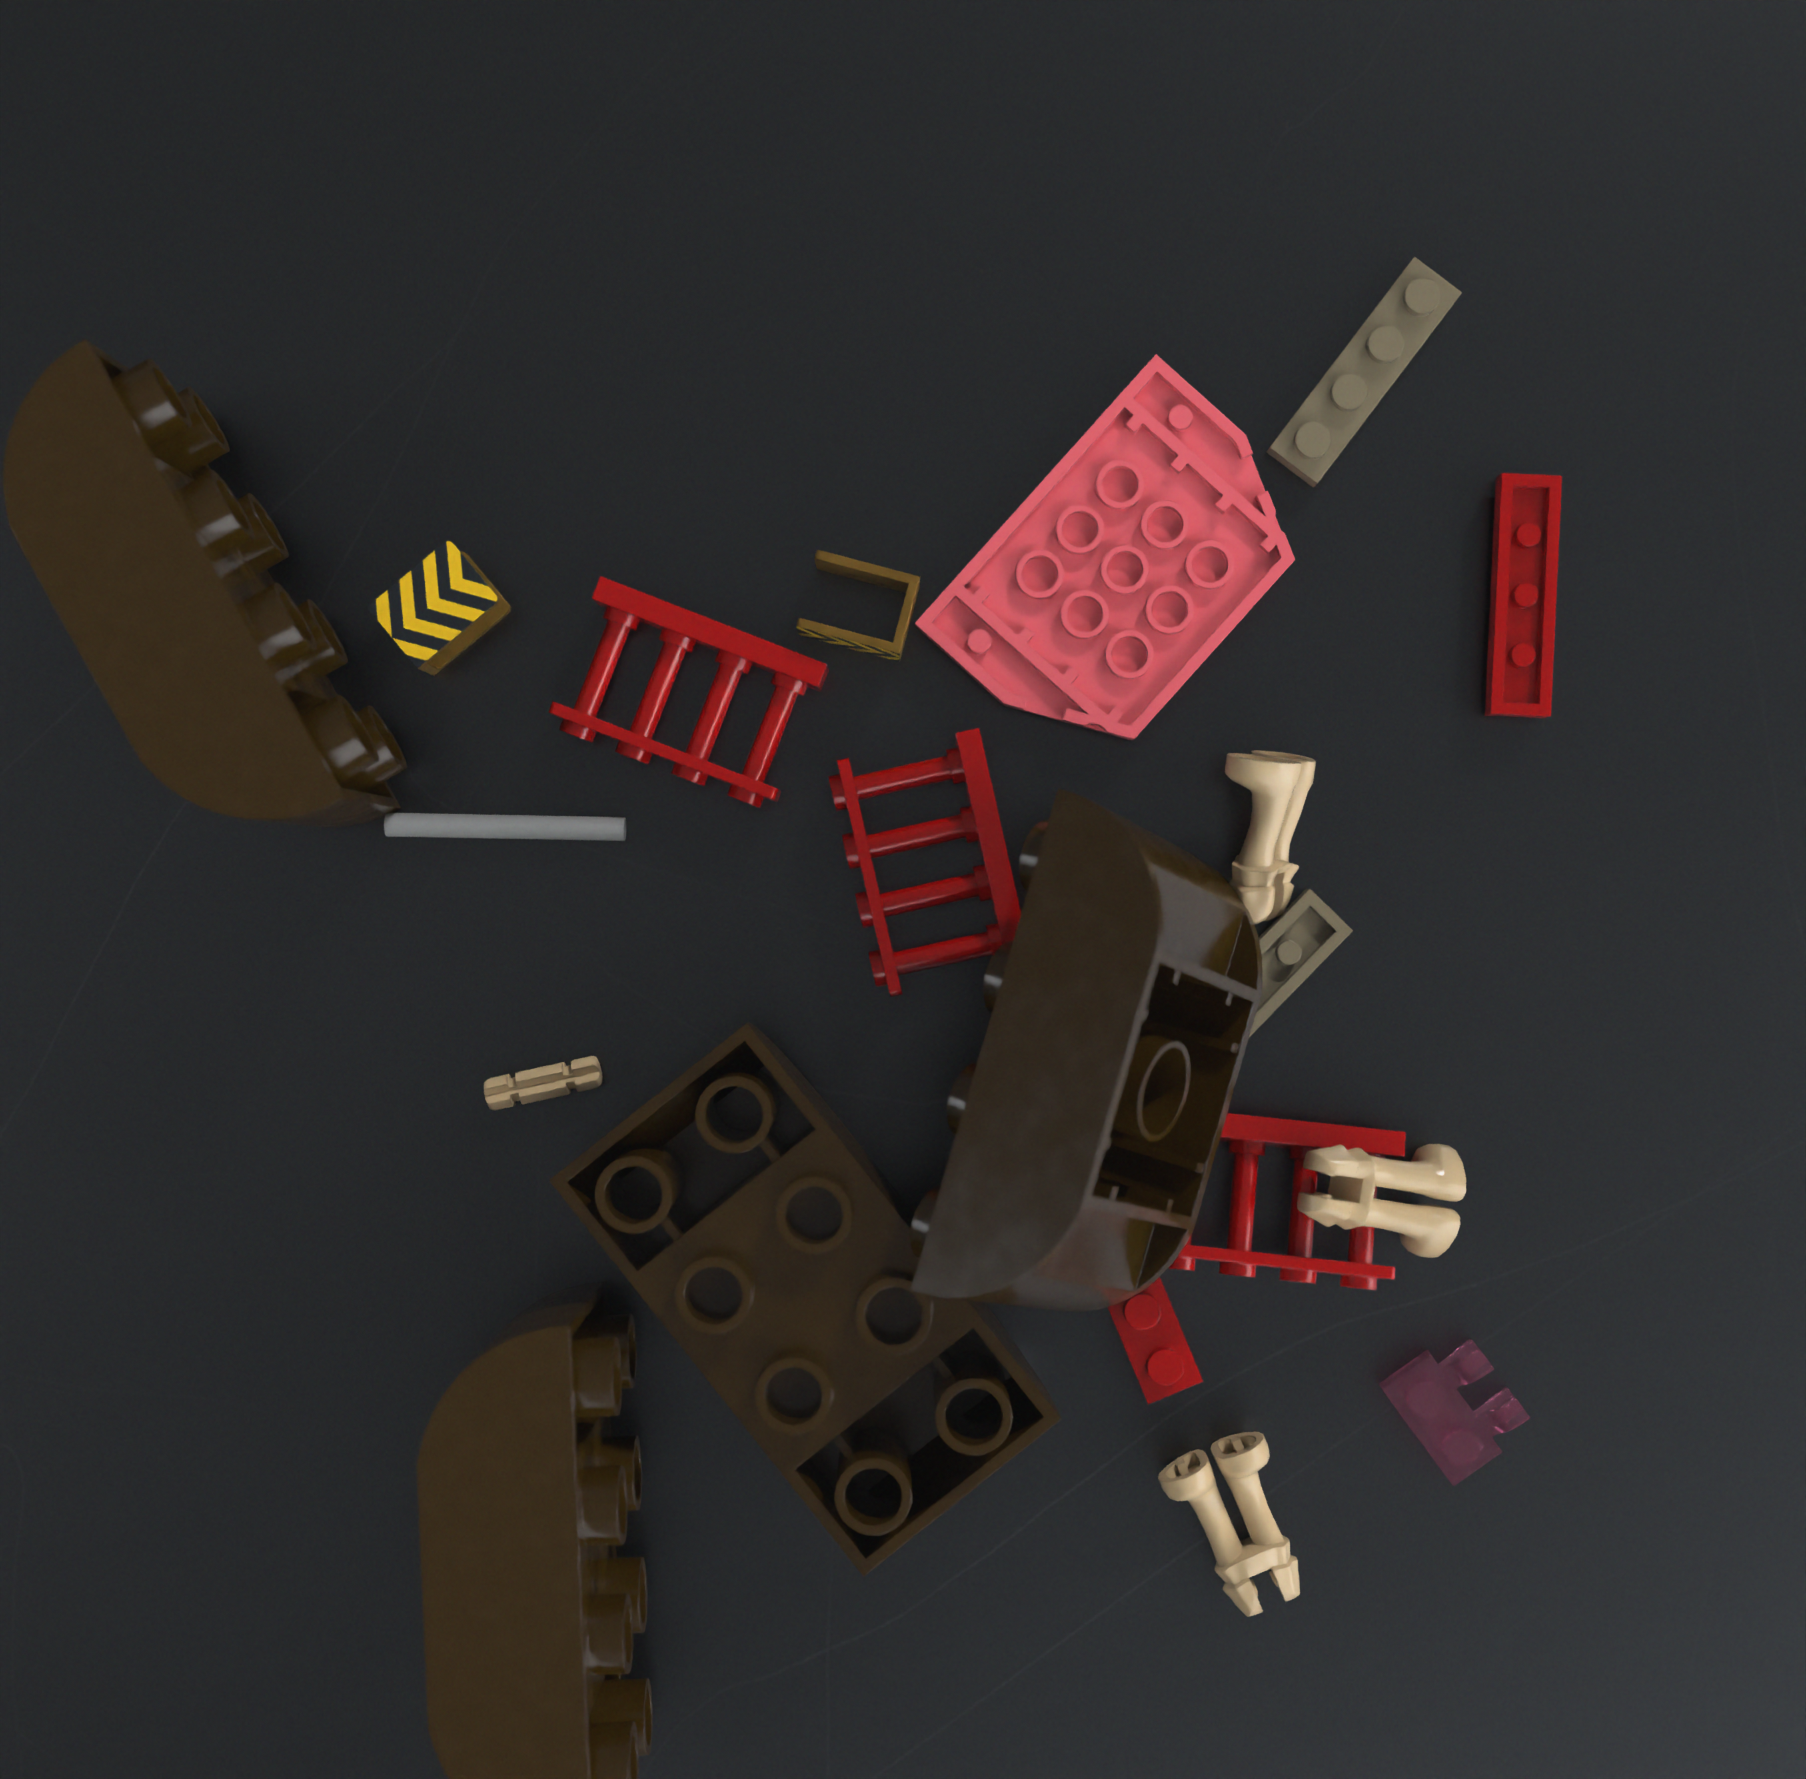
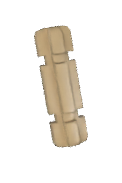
(543, 1083)

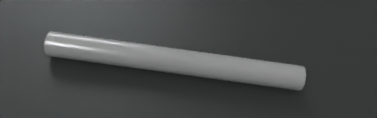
(505, 826)

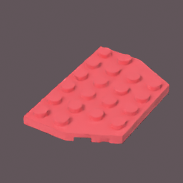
(1118, 565)

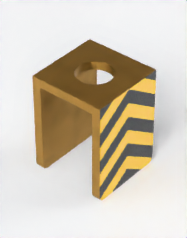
(874, 575)
(439, 608)

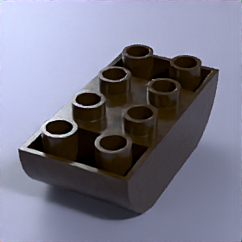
(177, 603)
(1096, 1072)
(793, 1295)
(520, 1552)

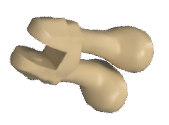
(1278, 795)
(1350, 1200)
(1239, 1461)

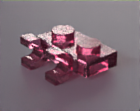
(1442, 1419)

